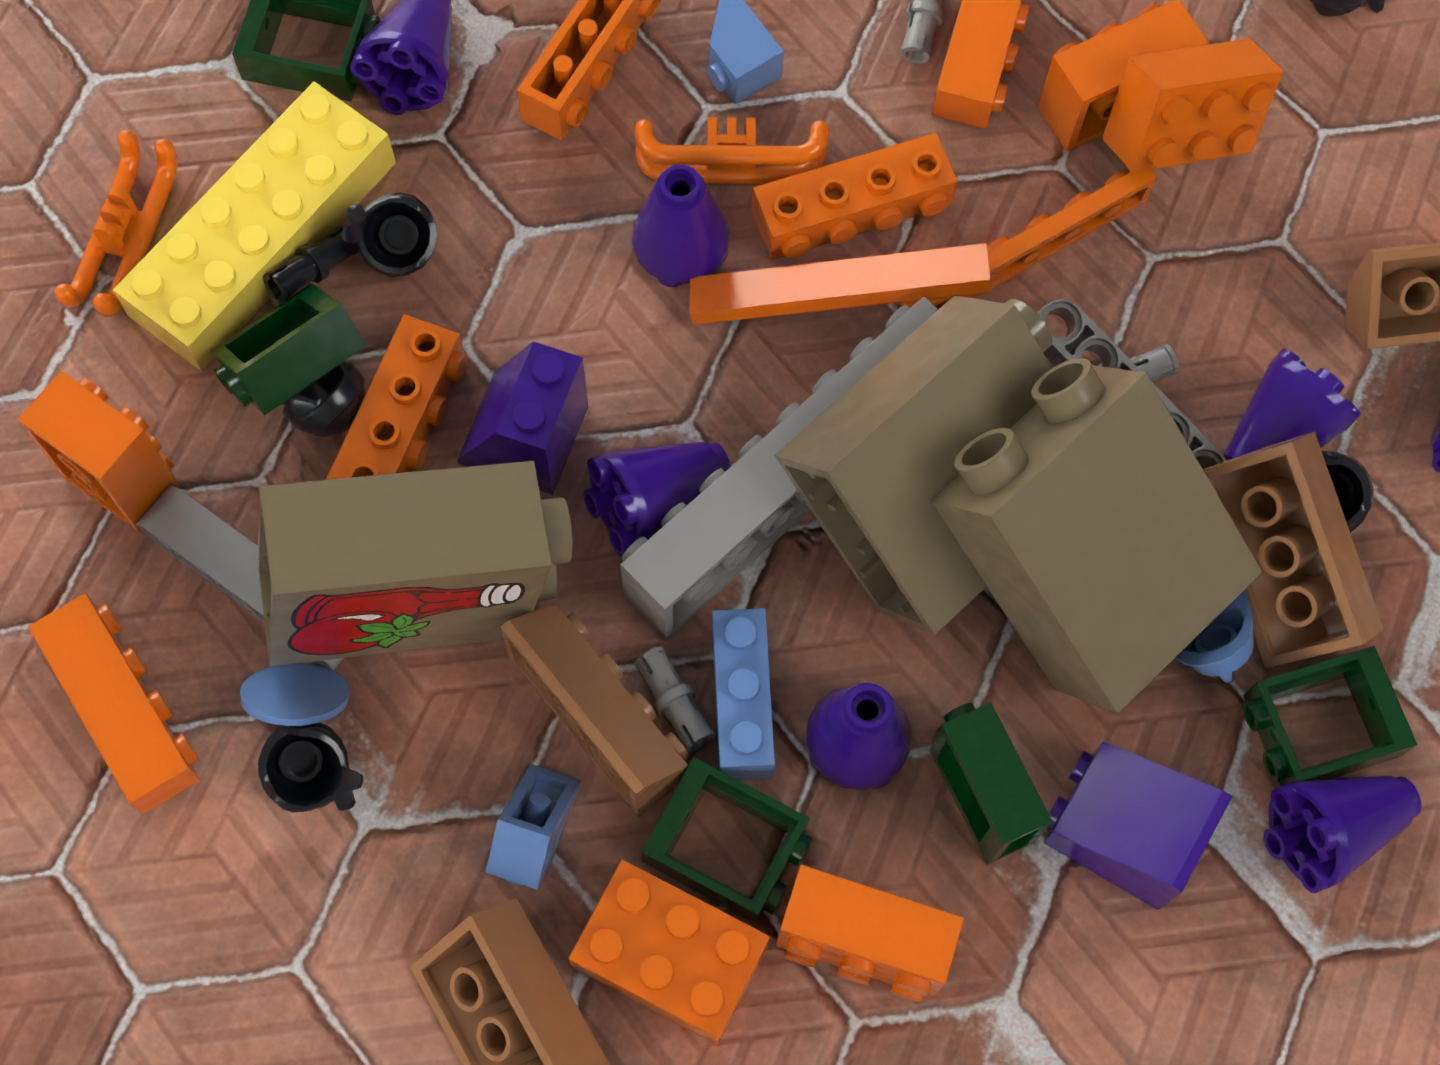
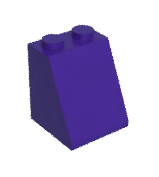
(530, 413)
(1135, 822)

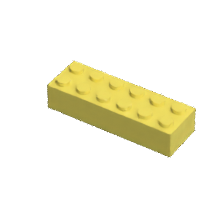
(275, 198)

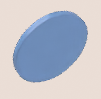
(294, 694)

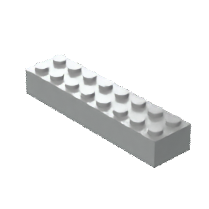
(741, 507)

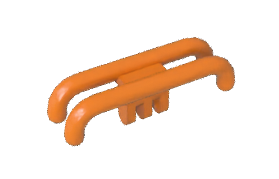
(731, 156)
(121, 226)

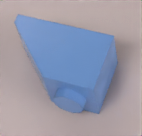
(742, 52)
(532, 826)

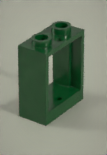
(260, 30)
(287, 349)
(1373, 699)
(988, 781)
(679, 810)

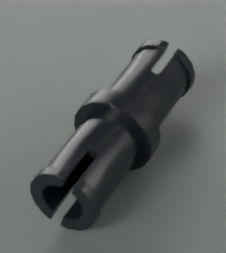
(309, 265)

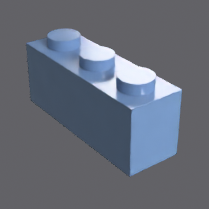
(742, 694)

